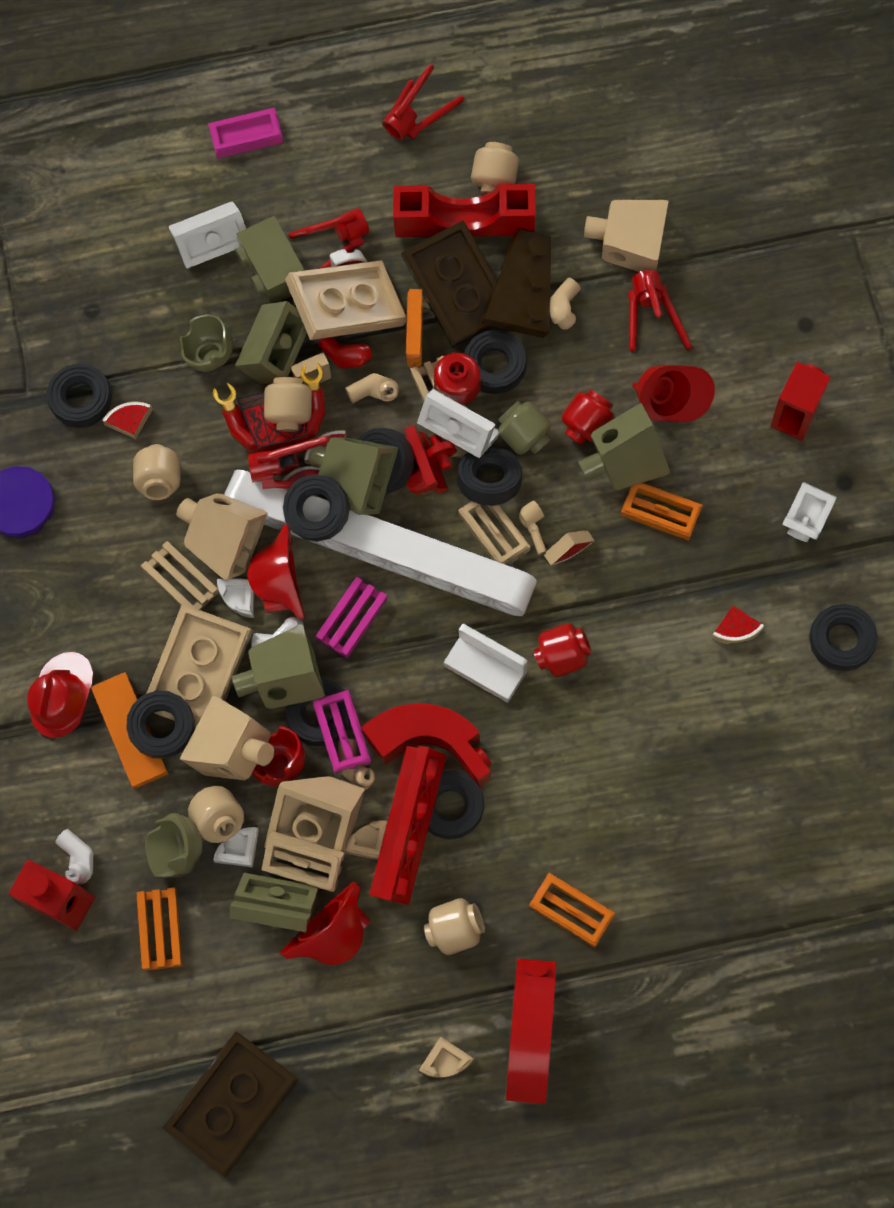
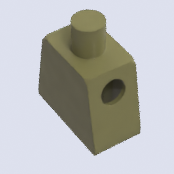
(626, 451)
(359, 468)
(282, 670)

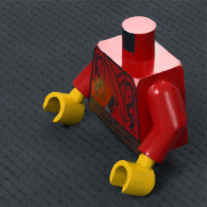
(256, 434)

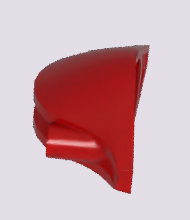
(274, 576)
(334, 931)

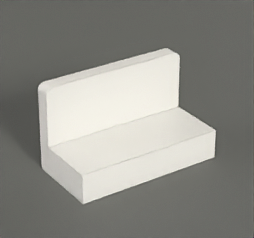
(208, 234)
(457, 423)
(486, 663)

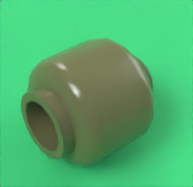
(524, 428)

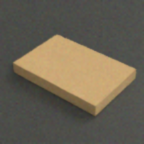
(346, 299)
(200, 659)

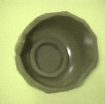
(207, 343)

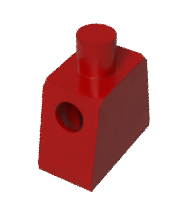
(49, 895)

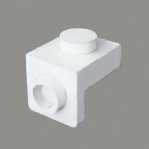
(809, 512)

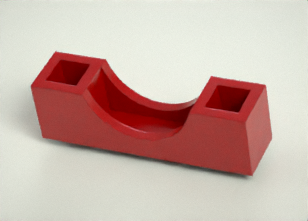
(424, 213)

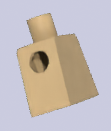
(630, 233)
(222, 532)
(227, 743)

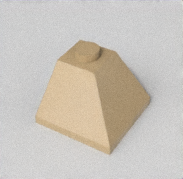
(317, 811)

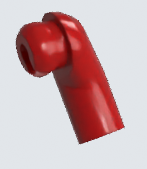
(346, 356)

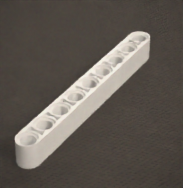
(401, 550)

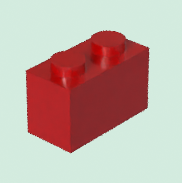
(800, 400)

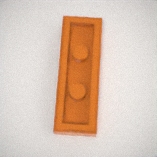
(115, 701)

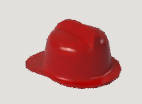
(675, 392)
(60, 694)

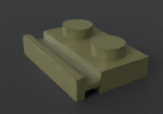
(274, 902)

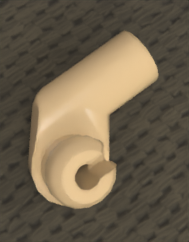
(359, 776)

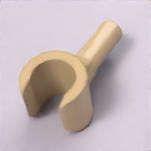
(528, 517)

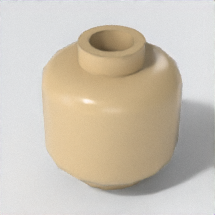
(494, 166)
(287, 403)
(156, 472)
(216, 814)
(454, 926)

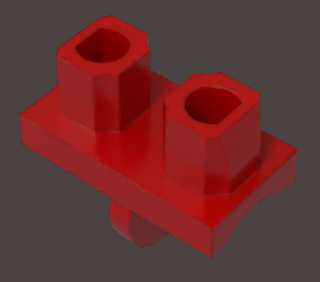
(429, 474)

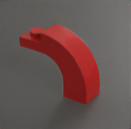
(428, 725)
(531, 1031)

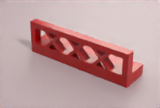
(408, 824)

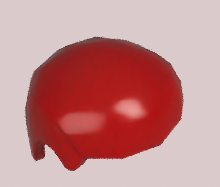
(287, 759)

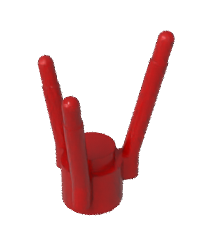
(401, 119)
(348, 227)
(649, 293)
(266, 464)

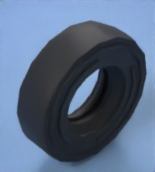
(511, 347)
(75, 375)
(404, 459)
(490, 493)
(296, 497)
(849, 616)
(152, 703)
(311, 733)
(472, 812)

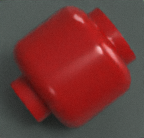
(458, 378)
(585, 415)
(563, 650)

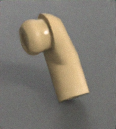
(560, 304)
(374, 386)

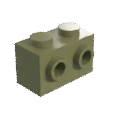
(269, 257)
(272, 343)

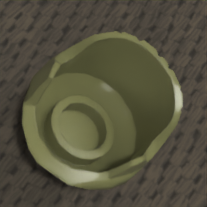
(173, 846)

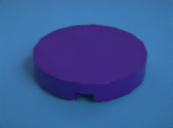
(24, 501)

